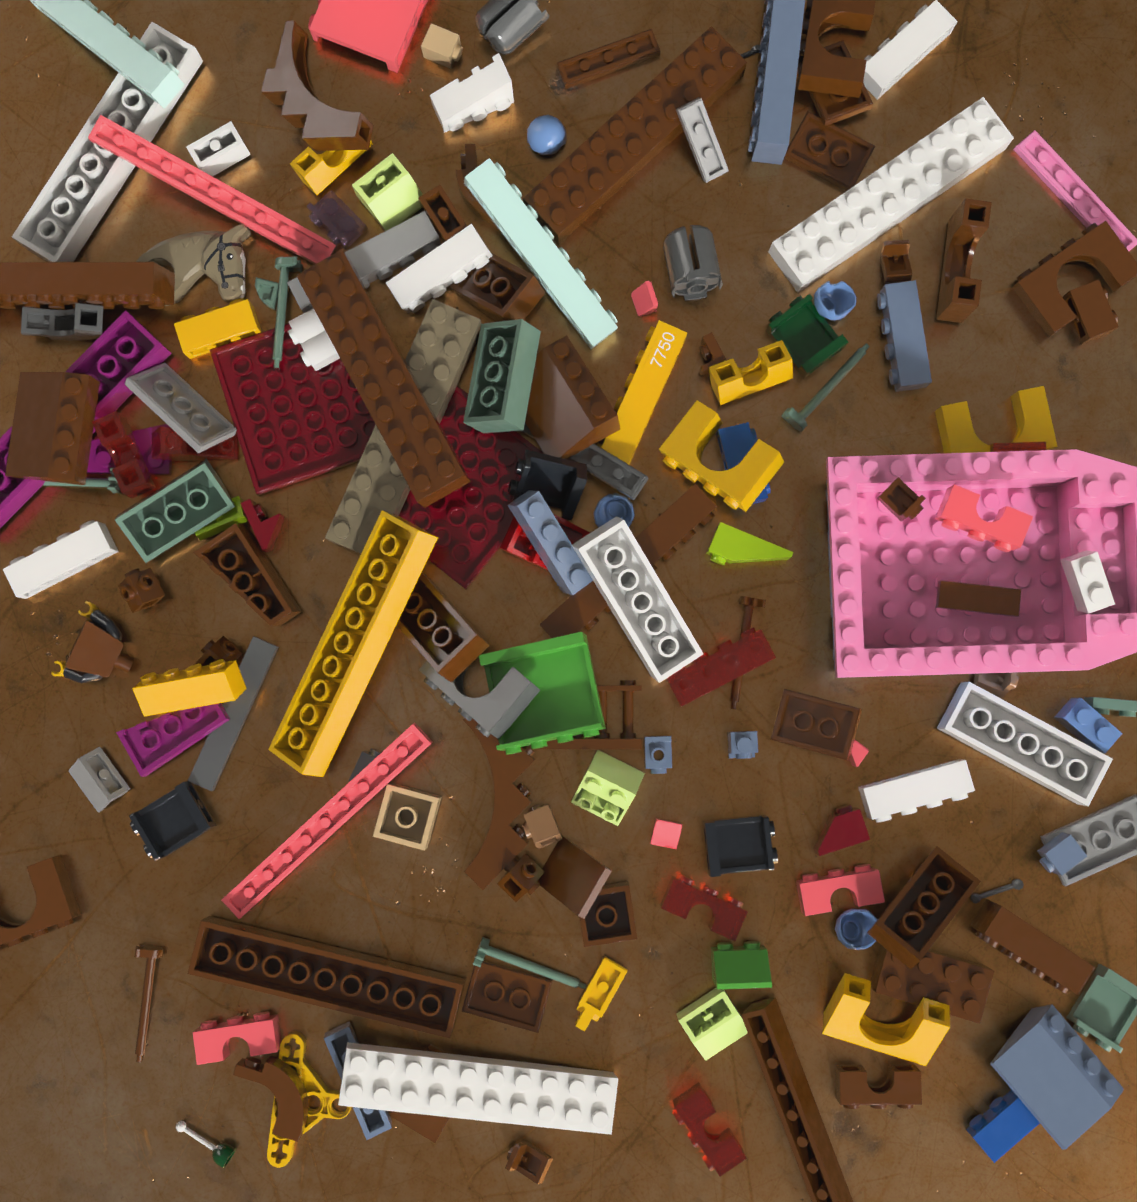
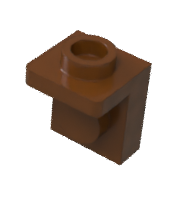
(710, 351)

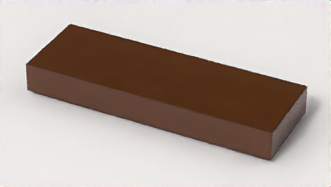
(978, 598)

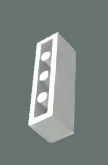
(907, 48)
(439, 269)
(60, 560)
(916, 789)

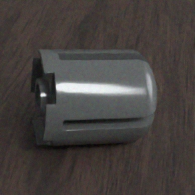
(509, 22)
(683, 278)

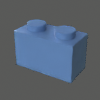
(1088, 725)

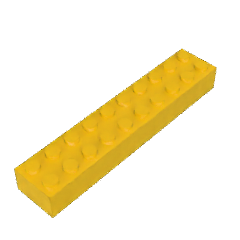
(352, 644)

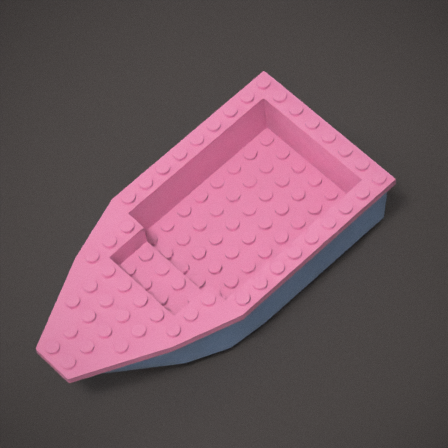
(890, 569)

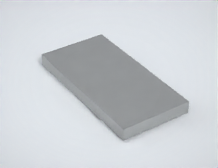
(181, 407)
(1104, 836)

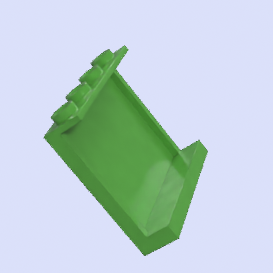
(567, 693)

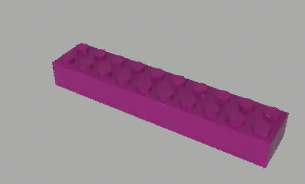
(116, 355)

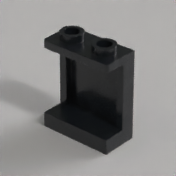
(555, 478)
(172, 821)
(739, 845)

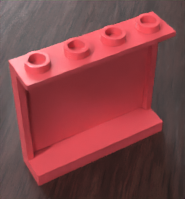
(369, 26)

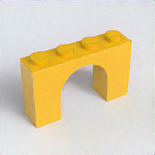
(1031, 416)
(737, 485)
(909, 1040)

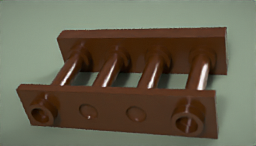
(603, 741)

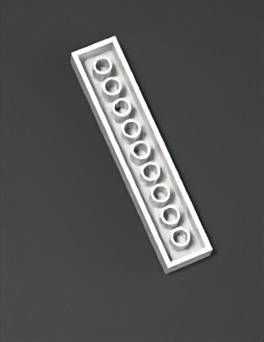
(91, 175)
(890, 194)
(478, 1088)

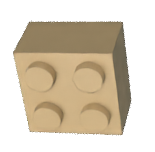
(407, 816)

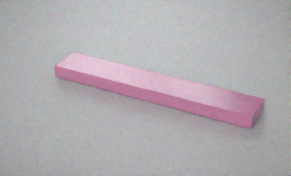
(1069, 186)

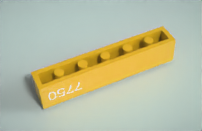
(644, 389)

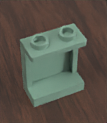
(1105, 1008)

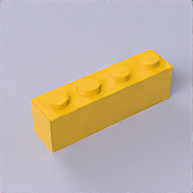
(189, 687)

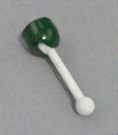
(221, 1153)

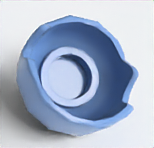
(546, 135)
(834, 300)
(612, 506)
(853, 928)

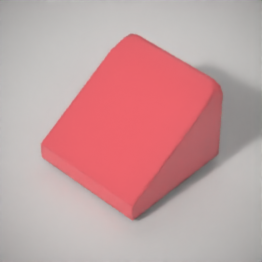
(644, 299)
(858, 753)
(666, 833)

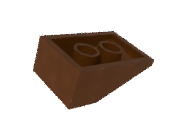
(500, 290)

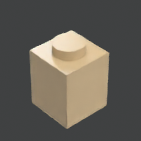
(441, 46)

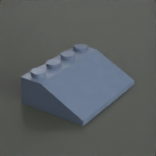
(1056, 1075)

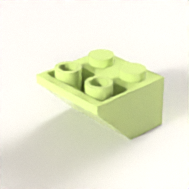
(388, 193)
(608, 787)
(712, 1023)

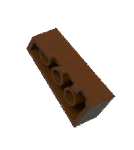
(249, 573)

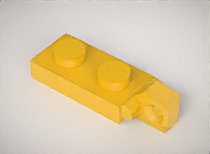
(599, 992)

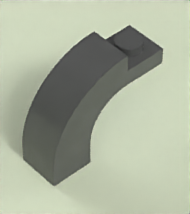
(76, 324)

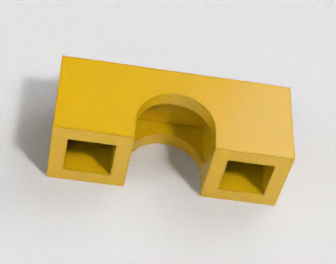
(321, 169)
(770, 368)

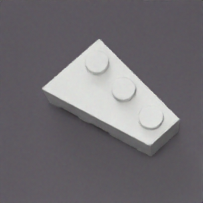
(474, 97)

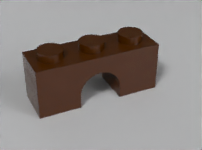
(900, 1089)

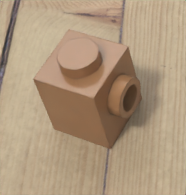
(541, 826)

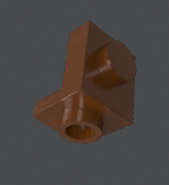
(896, 261)
(901, 500)
(529, 1161)

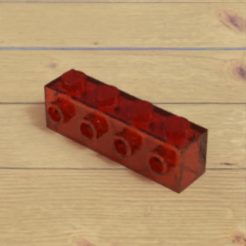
(721, 667)

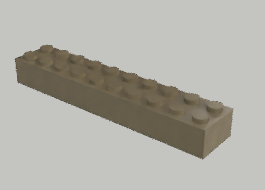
(437, 365)

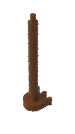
(749, 604)
(150, 952)

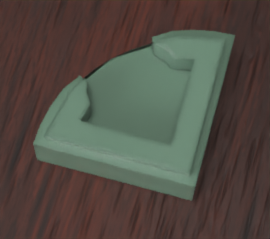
(267, 292)

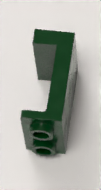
(805, 335)

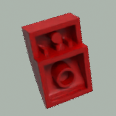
(519, 545)

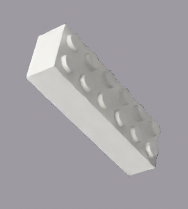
(637, 599)
(1024, 743)

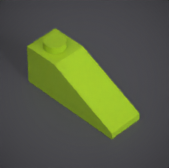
(737, 546)

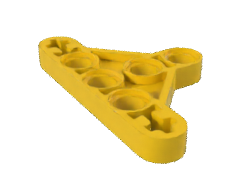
(313, 1086)

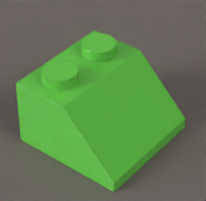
(740, 966)

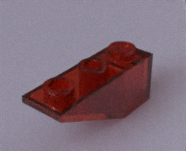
(170, 446)

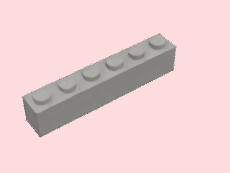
(384, 253)

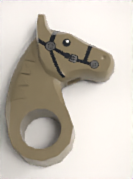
(204, 252)

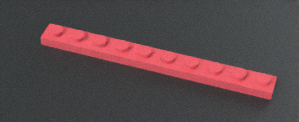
(210, 191)
(327, 820)

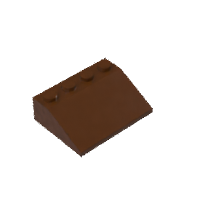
(566, 403)
(53, 427)

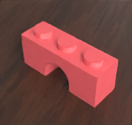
(960, 512)
(816, 891)
(259, 1032)

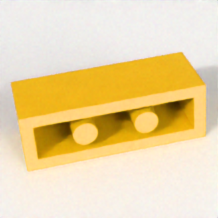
(217, 327)

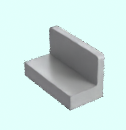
(98, 778)

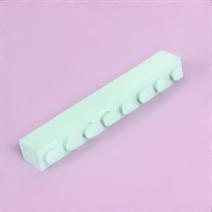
(115, 47)
(540, 253)

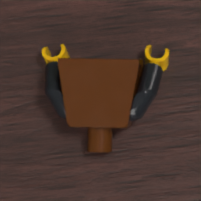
(95, 650)

